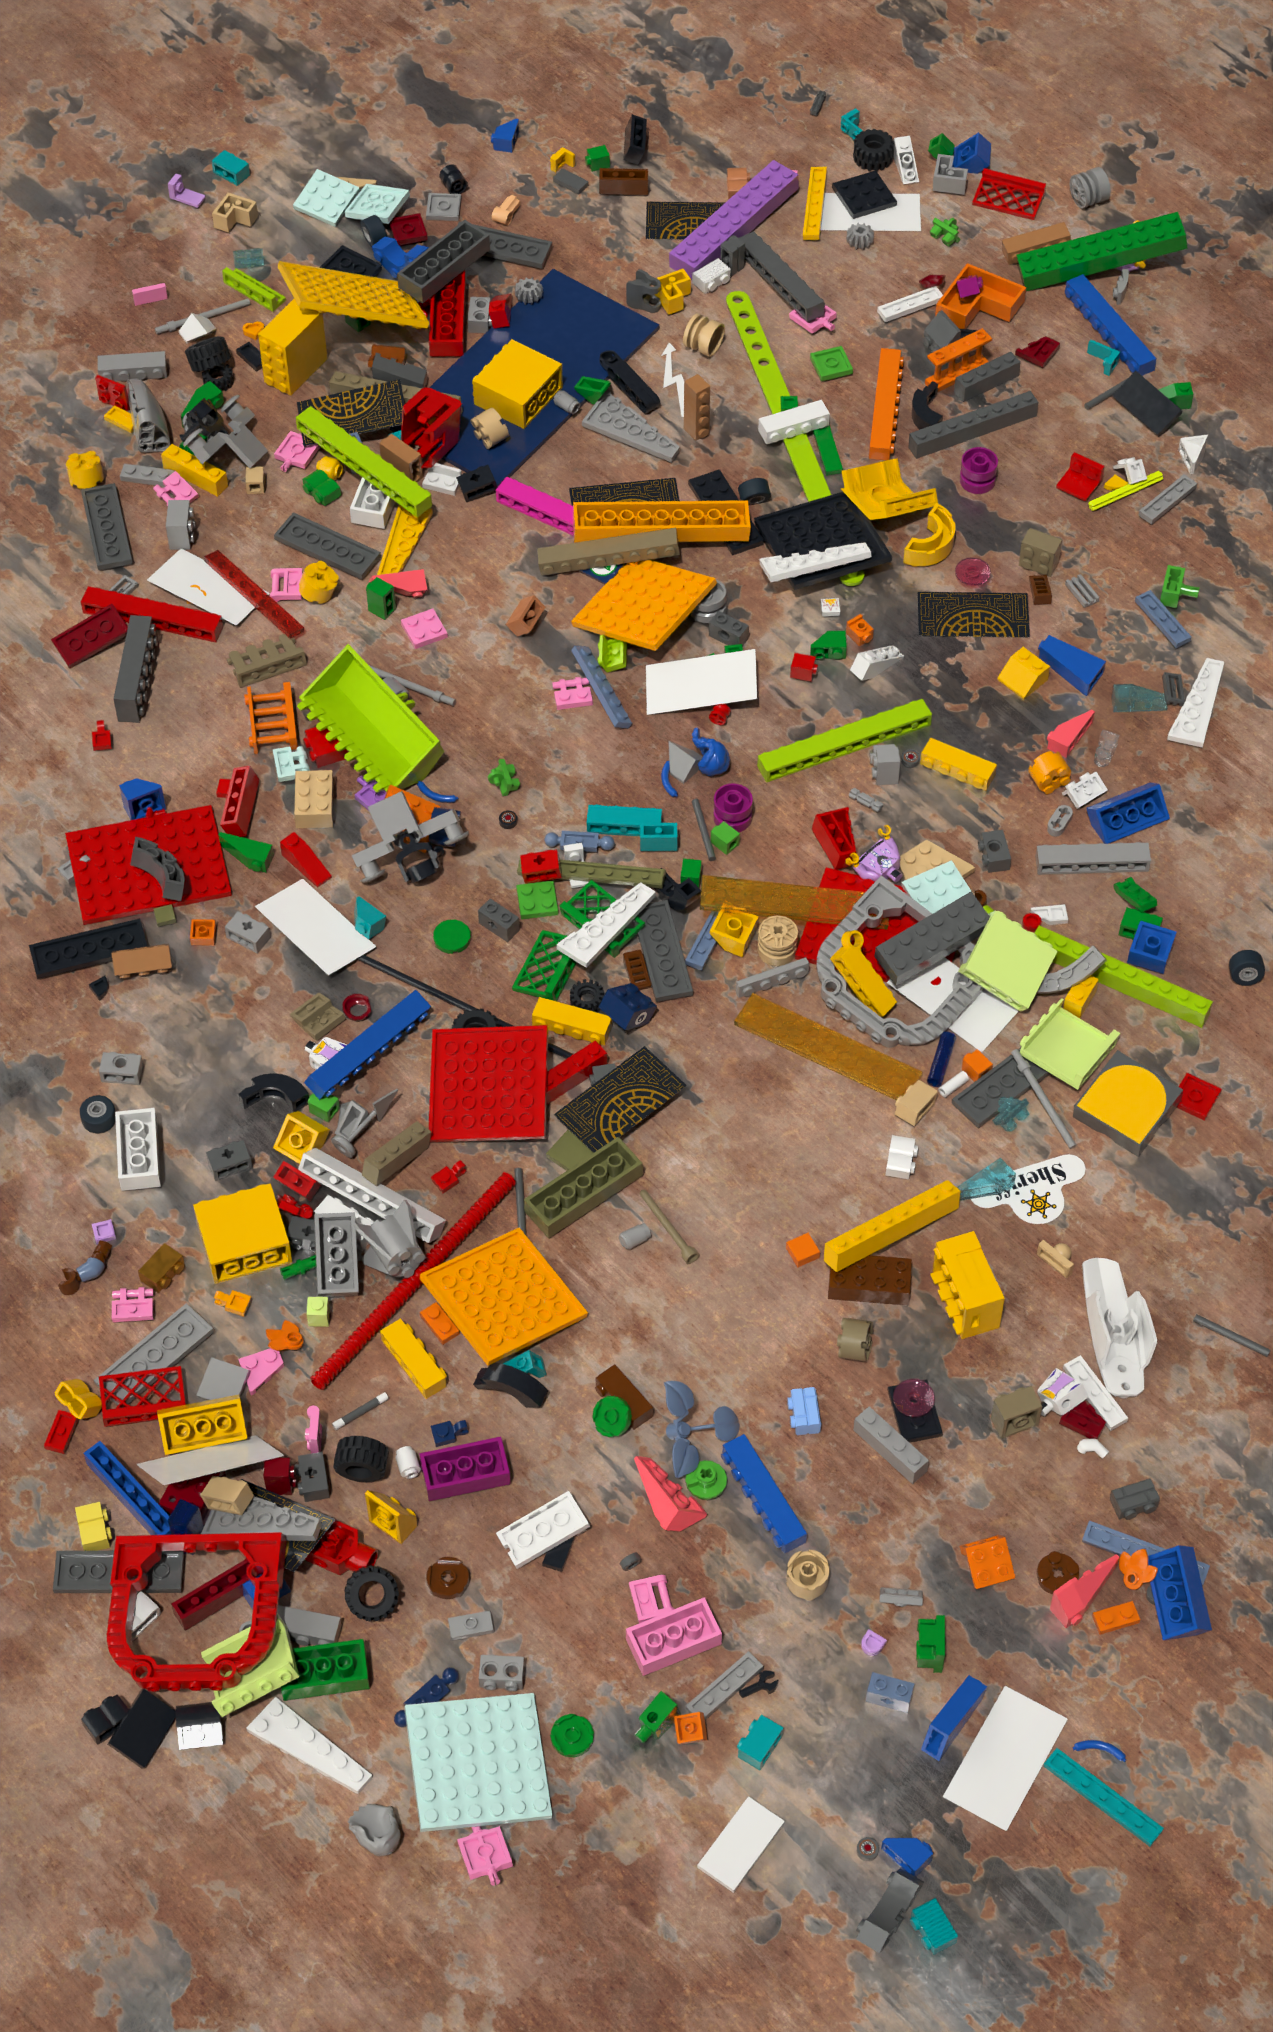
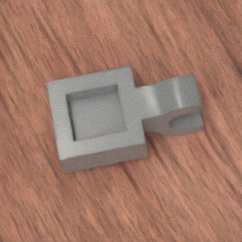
(66, 869)

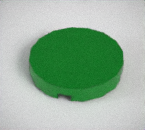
(451, 936)
(612, 1416)
(572, 1735)

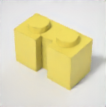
(92, 1527)

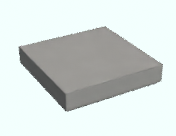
(443, 206)
(222, 1380)

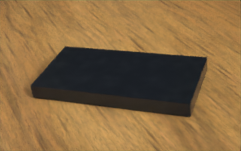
(1147, 403)

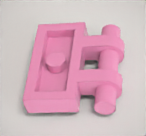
(178, 487)
(574, 697)
(133, 1309)

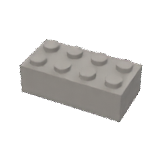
(336, 1254)

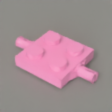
(815, 324)
(294, 453)
(485, 1853)

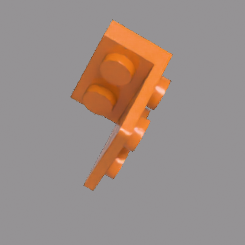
(988, 1561)

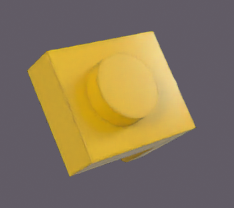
(561, 158)

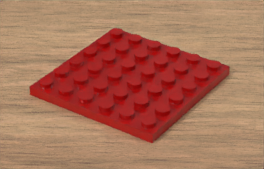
(488, 1083)

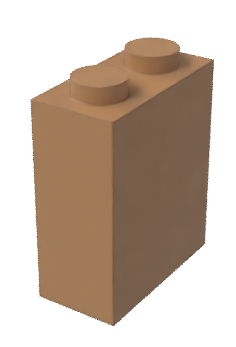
(402, 457)

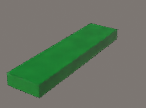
(828, 451)

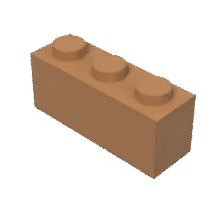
(142, 960)

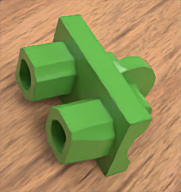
(947, 228)
(502, 776)

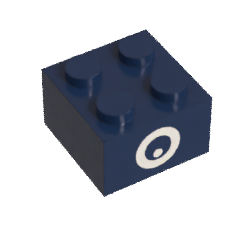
(627, 1006)

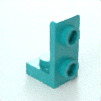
(849, 123)
(1108, 354)
(529, 1363)

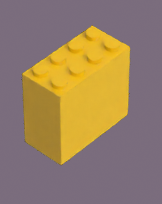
(292, 347)
(517, 383)
(242, 1233)

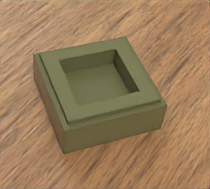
(164, 915)

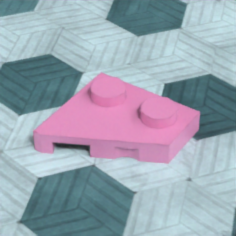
(262, 1367)

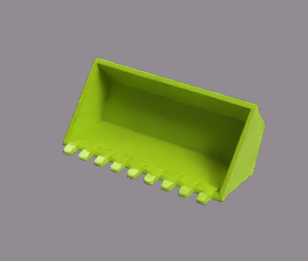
(371, 723)

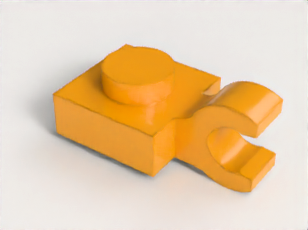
(234, 1303)

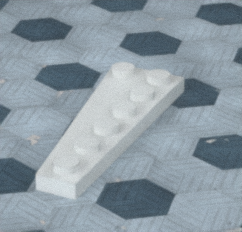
(781, 568)
(1196, 712)
(600, 932)
(296, 1737)

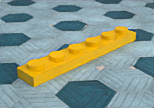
(815, 203)

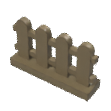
(265, 668)

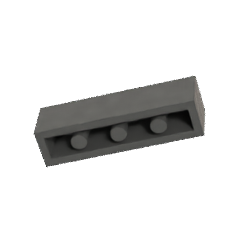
(987, 376)

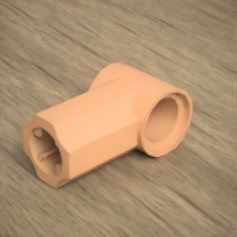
(505, 212)

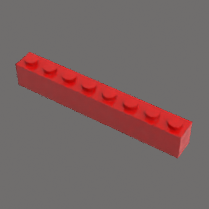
(165, 616)

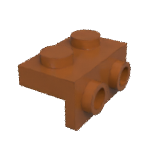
(387, 352)

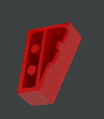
(835, 836)

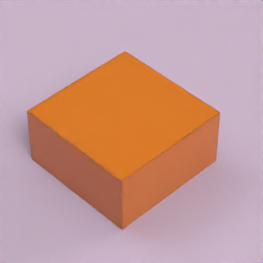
(203, 932)
(802, 1250)
(690, 1728)

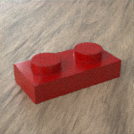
(61, 1432)

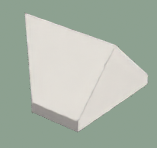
(196, 328)
(1192, 451)

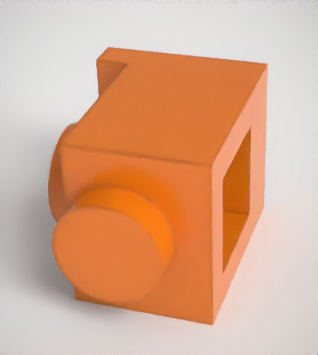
(859, 630)

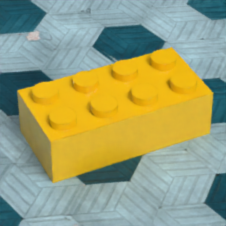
(202, 1424)

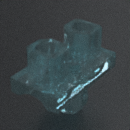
(248, 258)
(1008, 1110)

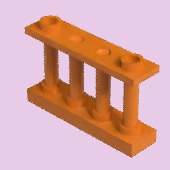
(954, 350)
(287, 723)

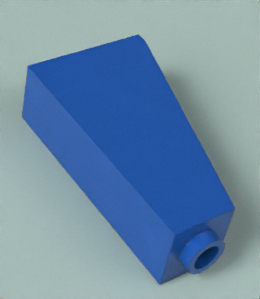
(1072, 663)
(953, 1717)

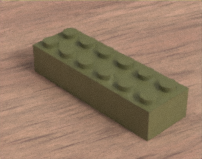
(583, 1187)

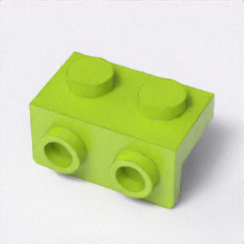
(611, 654)

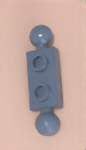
(588, 839)

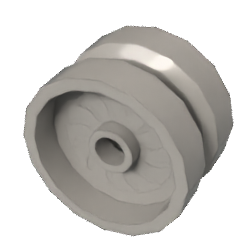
(711, 604)

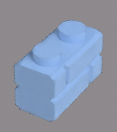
(805, 1411)

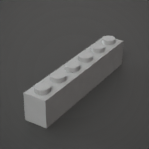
(1093, 858)

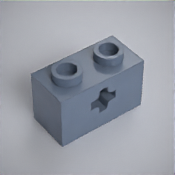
(889, 1692)

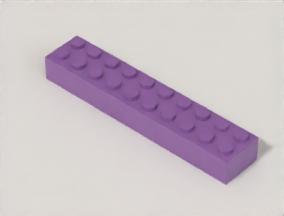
(735, 217)

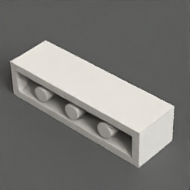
(793, 422)

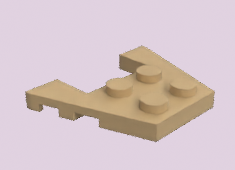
(928, 856)

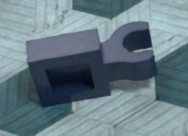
(445, 1433)

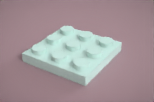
(326, 197)
(377, 201)
(936, 887)

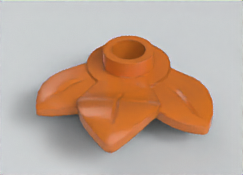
(286, 1338)
(1138, 1566)

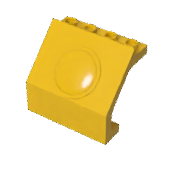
(882, 493)

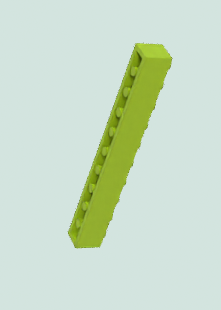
(364, 461)
(844, 740)
(1133, 981)

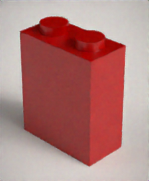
(321, 749)

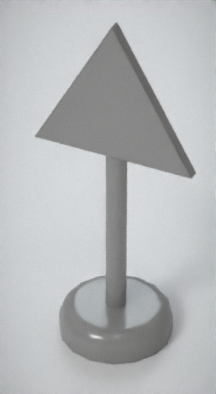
(380, 1107)

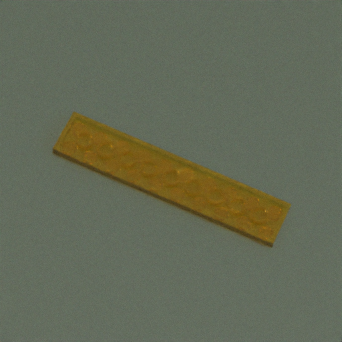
(779, 899)
(826, 1047)

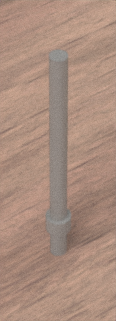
(171, 325)
(436, 695)
(1024, 1067)

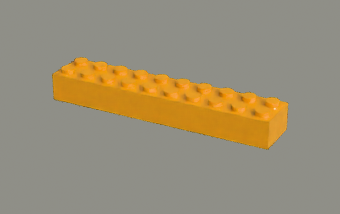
(692, 519)

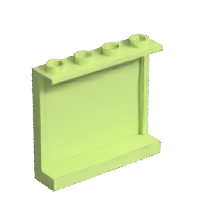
(1009, 961)
(1067, 1045)
(269, 1674)

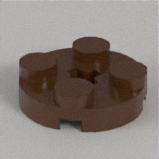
(1052, 1562)
(451, 1589)

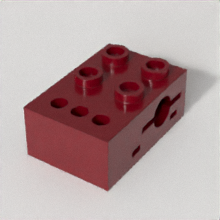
(189, 1491)

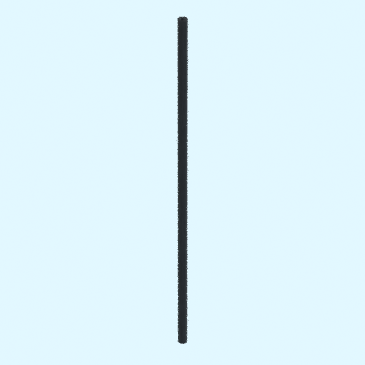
(443, 996)

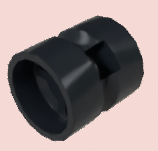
(453, 179)

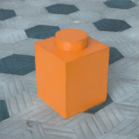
(976, 1065)

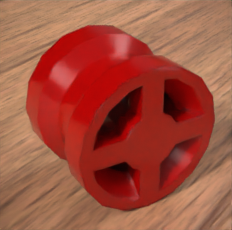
(719, 714)

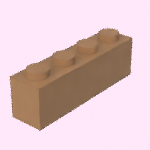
(1034, 240)
(696, 407)

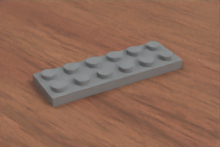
(159, 1349)

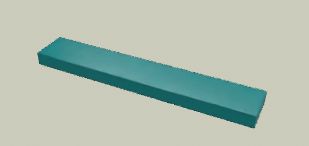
(1103, 1797)

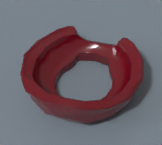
(932, 280)
(356, 999)

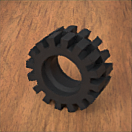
(221, 370)
(587, 988)

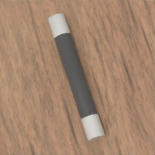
(360, 1411)

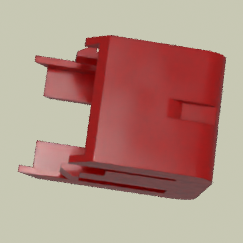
(435, 417)

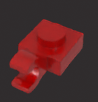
(101, 738)
(448, 1178)

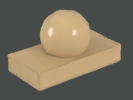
(1056, 1257)

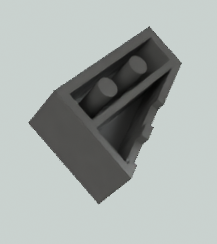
(390, 370)

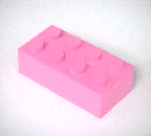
(673, 1636)

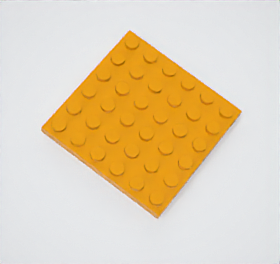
(644, 603)
(503, 1296)

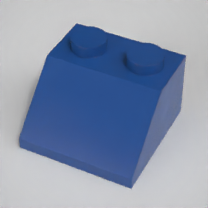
(973, 154)
(139, 795)
(1151, 947)

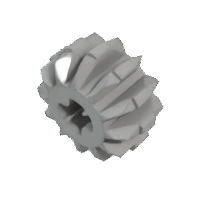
(860, 236)
(528, 290)

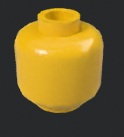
(330, 466)

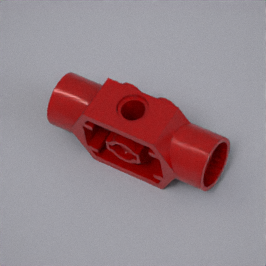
(341, 1550)

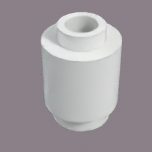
(407, 1462)

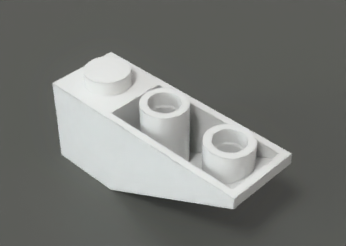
(905, 160)
(873, 662)

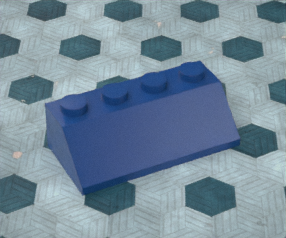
(1128, 812)
(1179, 1593)

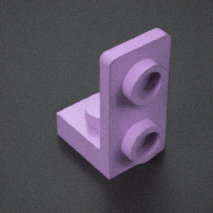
(182, 194)

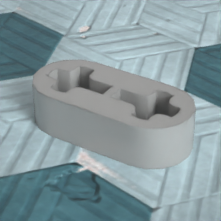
(1056, 819)

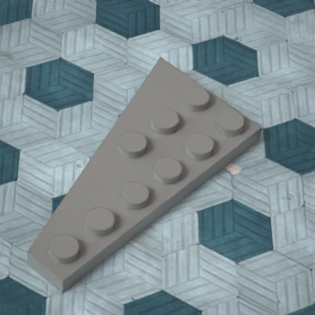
(627, 426)
(264, 1517)

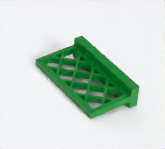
(577, 918)
(562, 969)

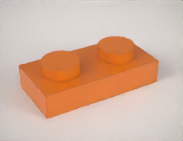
(439, 1323)
(1116, 1617)

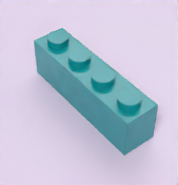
(620, 820)

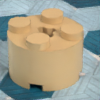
(489, 428)
(807, 1574)

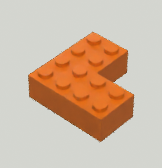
(997, 297)

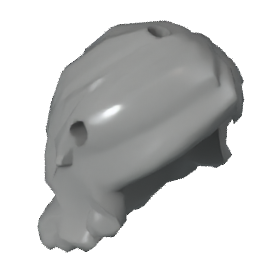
(375, 1829)

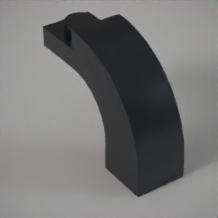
(921, 413)
(678, 895)
(275, 1086)
(512, 1381)

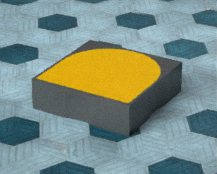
(1127, 1103)

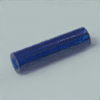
(941, 1059)

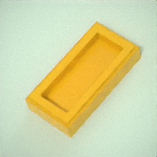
(119, 418)

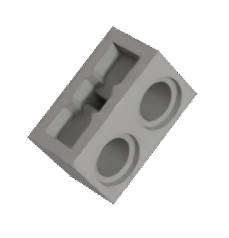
(478, 316)
(502, 1667)

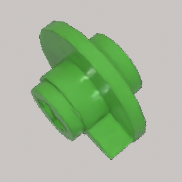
(706, 1480)

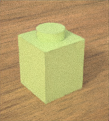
(318, 1311)

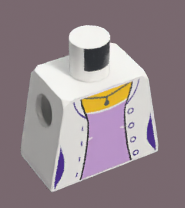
(323, 1051)
(1060, 1393)

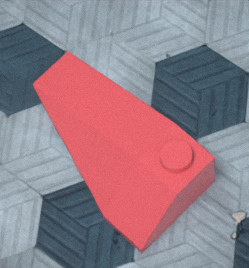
(668, 1503)
(1076, 1596)

